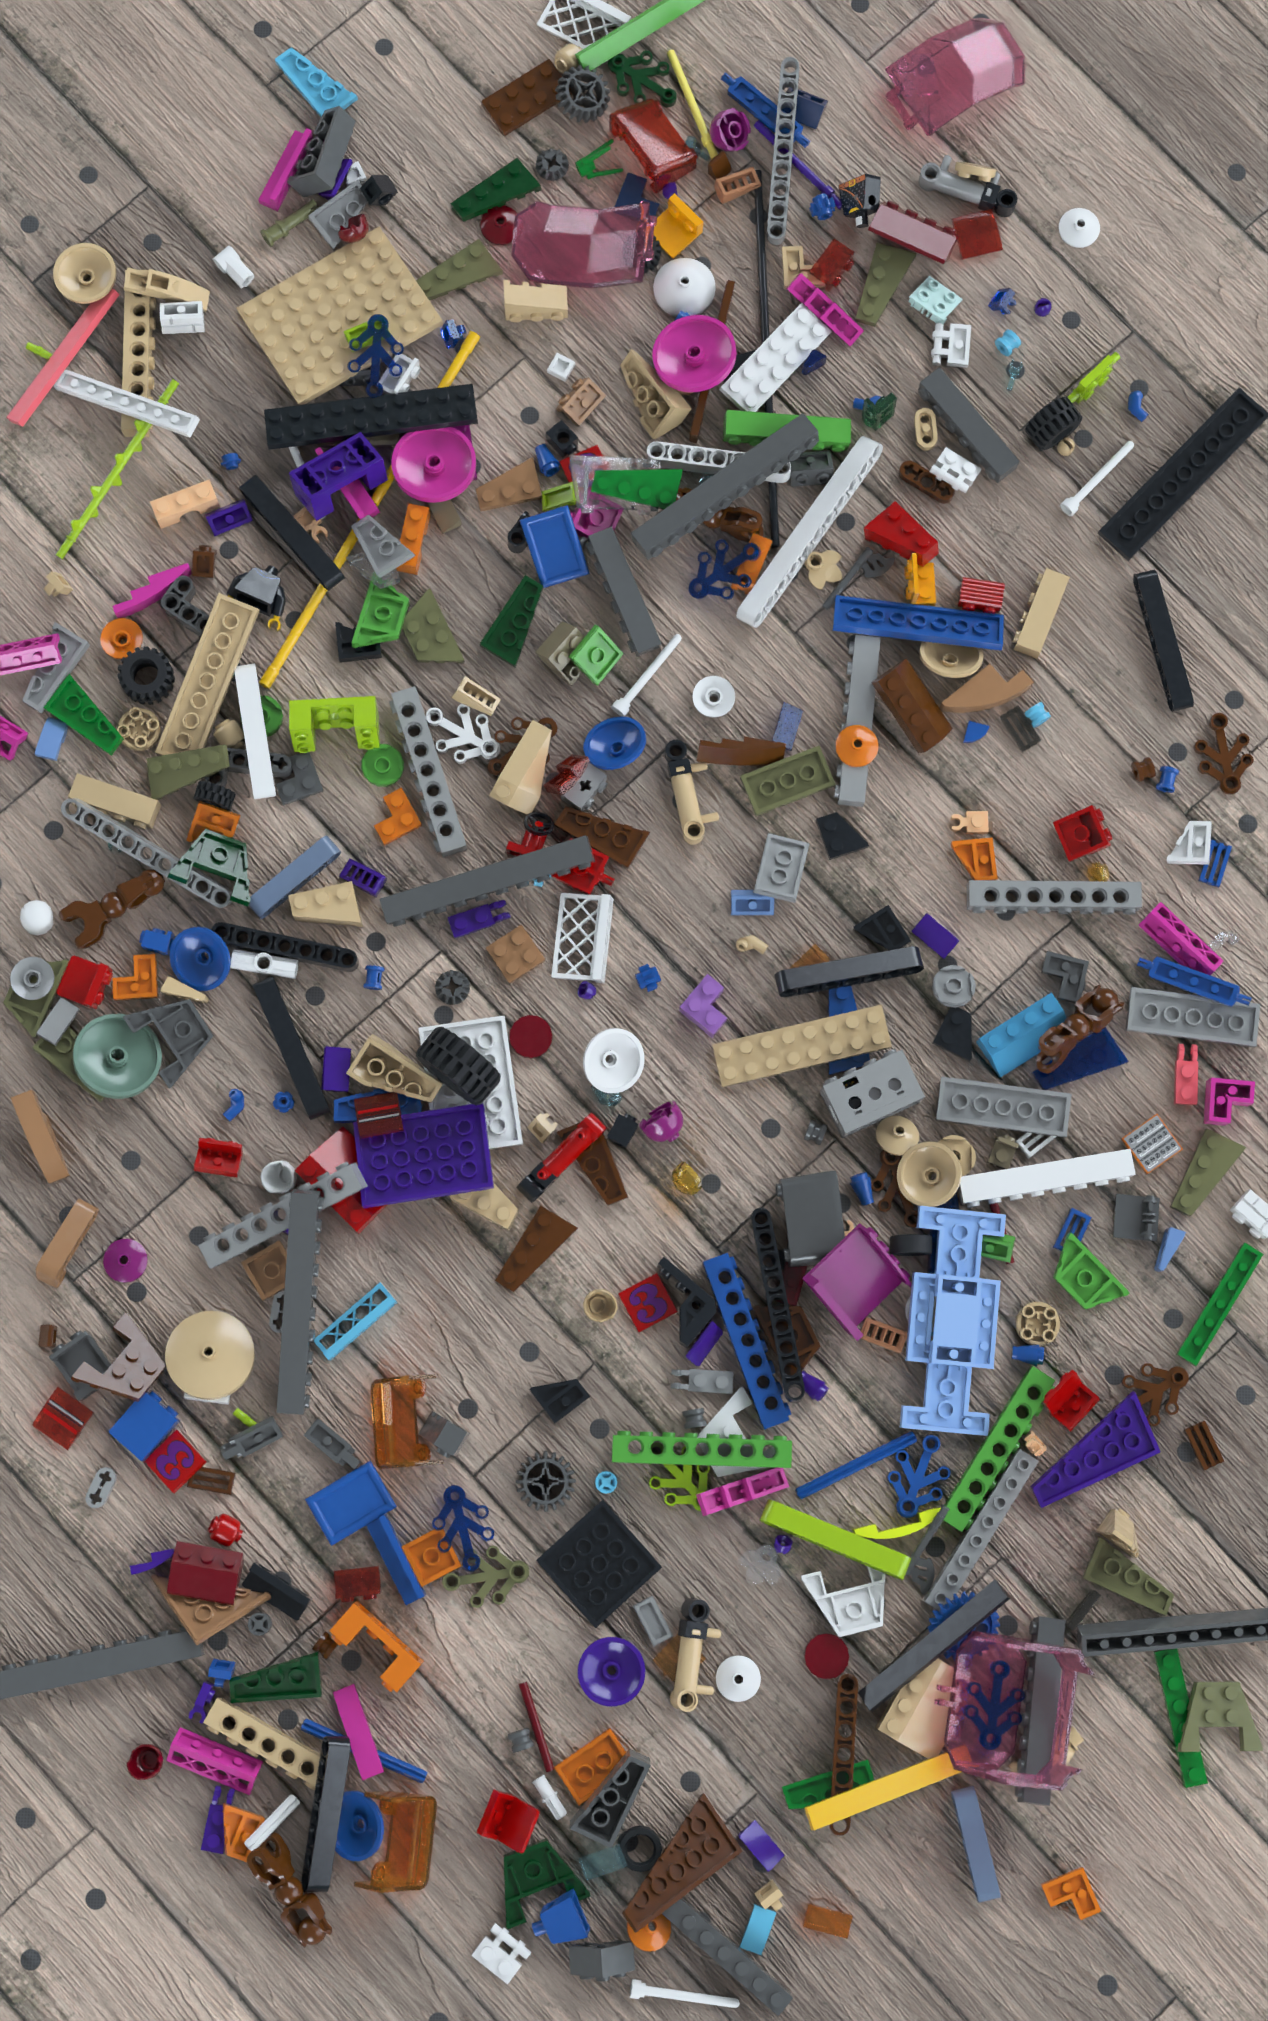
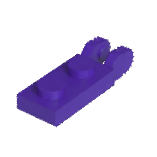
(477, 919)
(214, 1830)

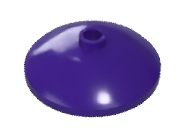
(615, 1688)

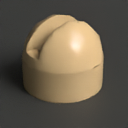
(1063, 449)

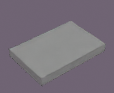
(781, 868)

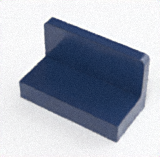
(808, 108)

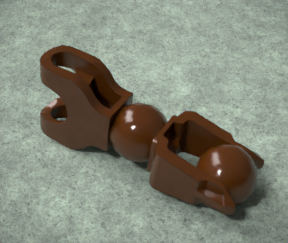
(732, 520)
(112, 905)
(1077, 1026)
(277, 1873)

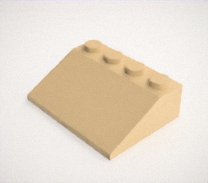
(912, 1714)

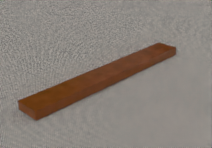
(703, 396)

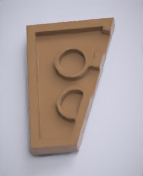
(510, 488)

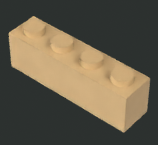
(1041, 612)
(116, 801)

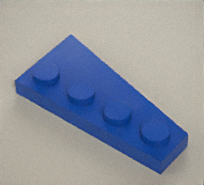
(842, 1001)
(345, 1108)

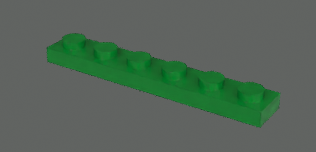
(1219, 1304)
(1176, 1703)

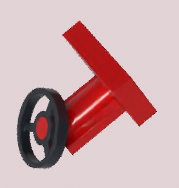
(534, 836)

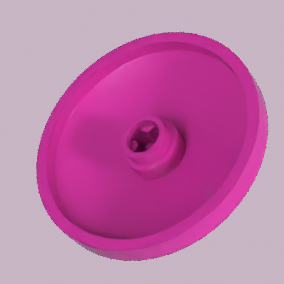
(694, 353)
(434, 464)

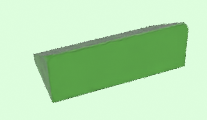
(998, 1247)

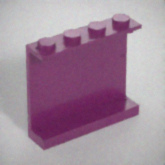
(856, 1278)

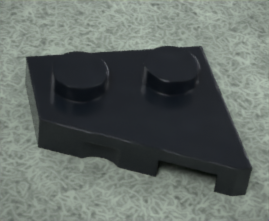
(884, 929)

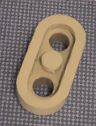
(925, 430)

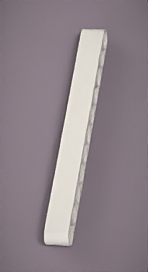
(809, 531)

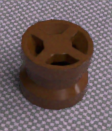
(1143, 769)
(325, 1645)

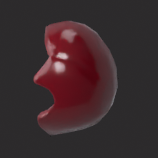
(356, 229)
(145, 1762)

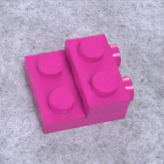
(591, 523)

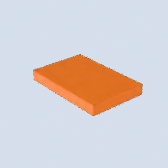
(590, 1765)

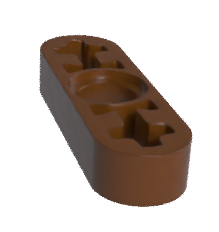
(910, 479)

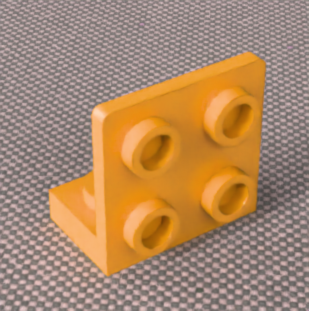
(677, 227)
(920, 582)

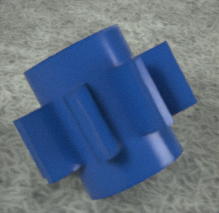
(822, 207)
(648, 977)

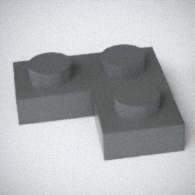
(303, 784)
(1071, 971)

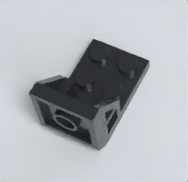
(690, 1319)

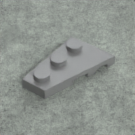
(337, 212)
(380, 546)

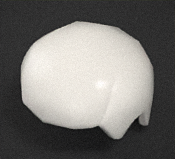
(36, 917)
(278, 1177)

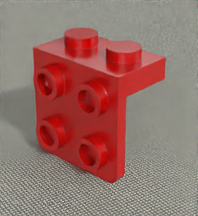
(85, 982)
(1070, 1400)
(508, 1820)

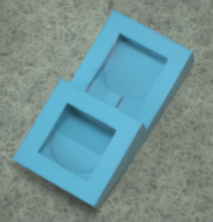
(757, 1929)

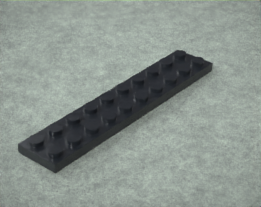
(370, 416)
(1183, 474)

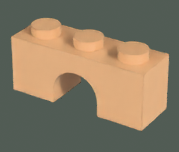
(194, 498)

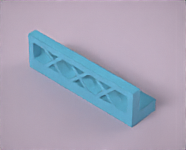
(360, 1327)

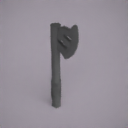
(867, 555)
(915, 1556)

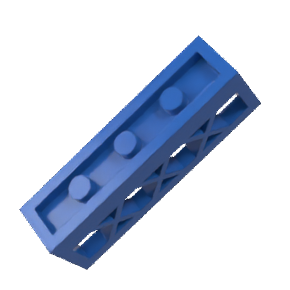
(395, 1559)

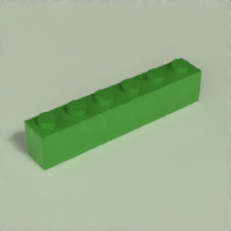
(757, 426)

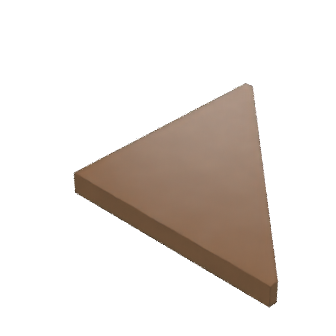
(205, 1617)

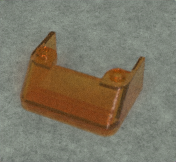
(396, 1422)
(408, 1842)

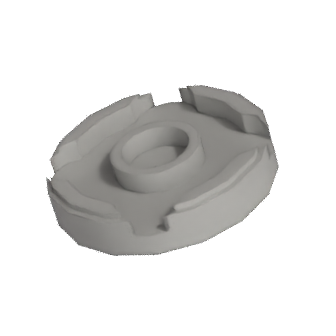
(953, 986)

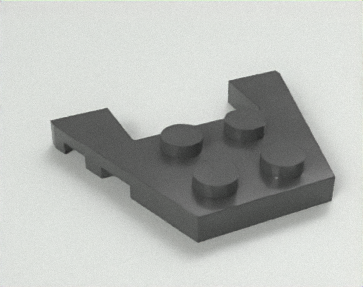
(182, 1030)

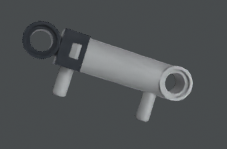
(963, 188)

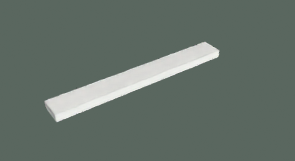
(127, 403)

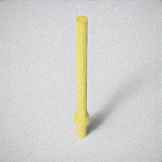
(706, 140)

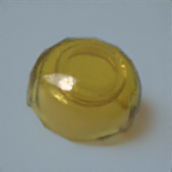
(686, 1179)

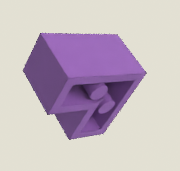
(699, 1006)

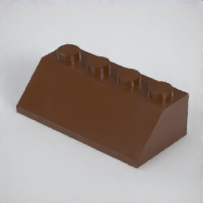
(912, 706)

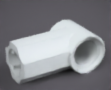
(230, 263)

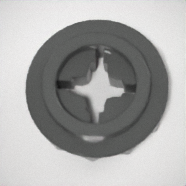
(555, 172)
(445, 994)

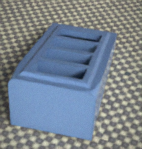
(1170, 1242)

